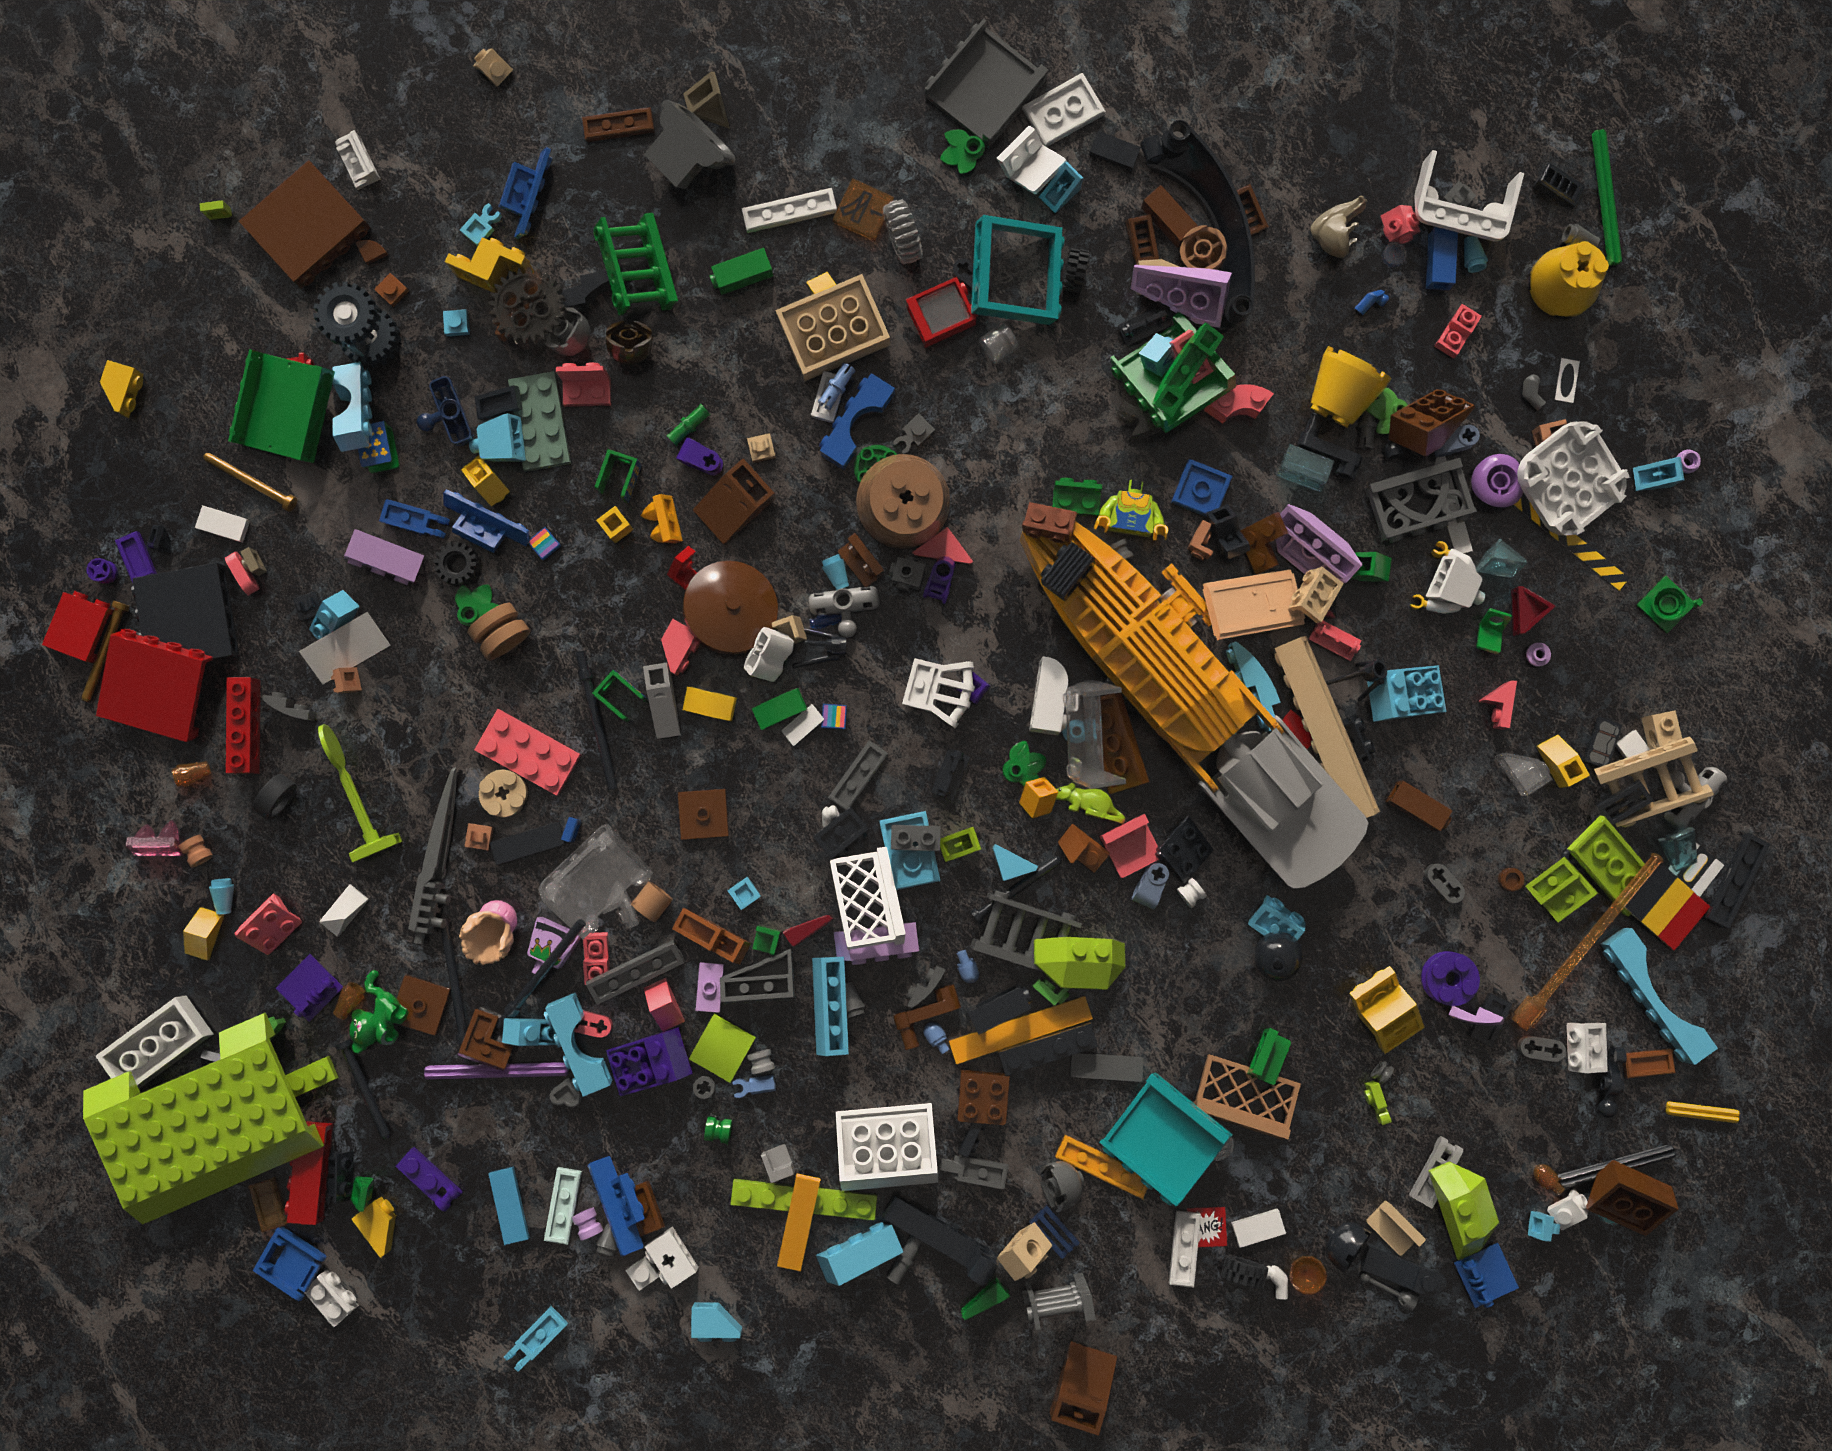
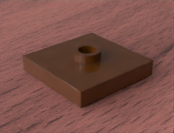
(703, 814)
(424, 1002)

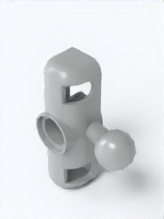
(829, 601)
(1691, 810)

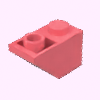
(678, 644)

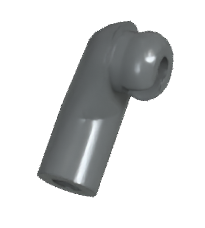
(1530, 391)

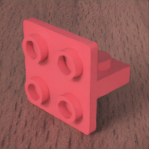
(268, 925)

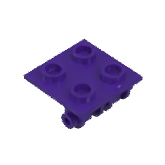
(309, 988)

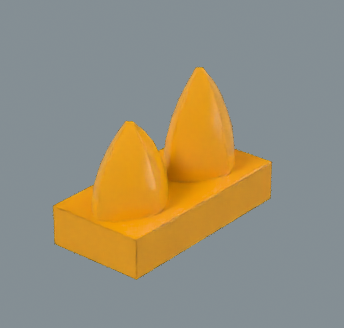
(664, 511)

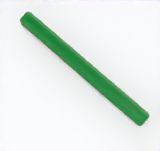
(1607, 198)

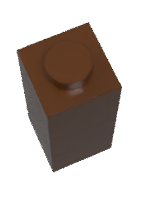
(1168, 215)
(1419, 806)

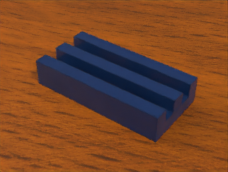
(1068, 1247)

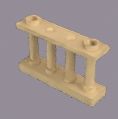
(1658, 759)

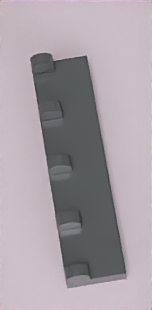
(635, 972)

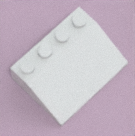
(886, 1147)

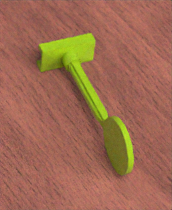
(336, 756)

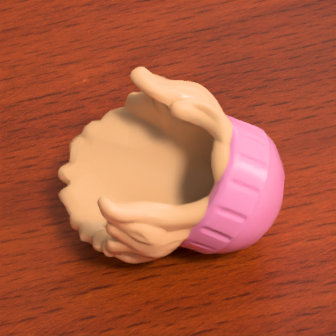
(488, 933)

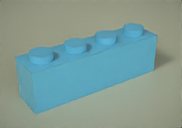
(830, 1006)

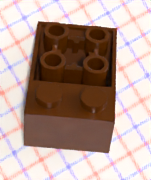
(1428, 421)
(734, 501)
(1083, 1388)

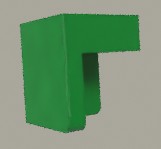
(766, 939)

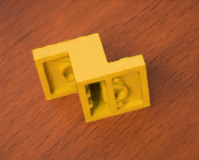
(488, 264)
(1387, 1009)

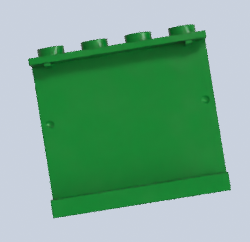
(281, 406)

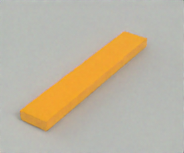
(1021, 1029)

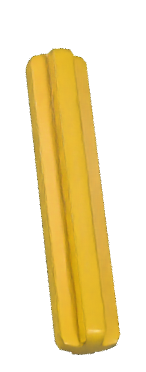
(1702, 1112)

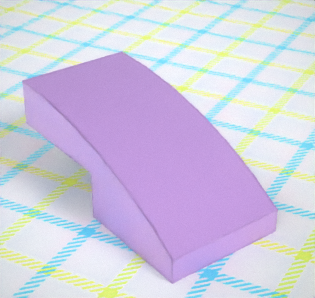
(1482, 1017)

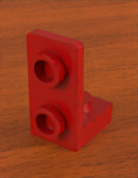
(681, 567)

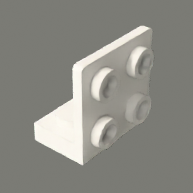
(1029, 161)

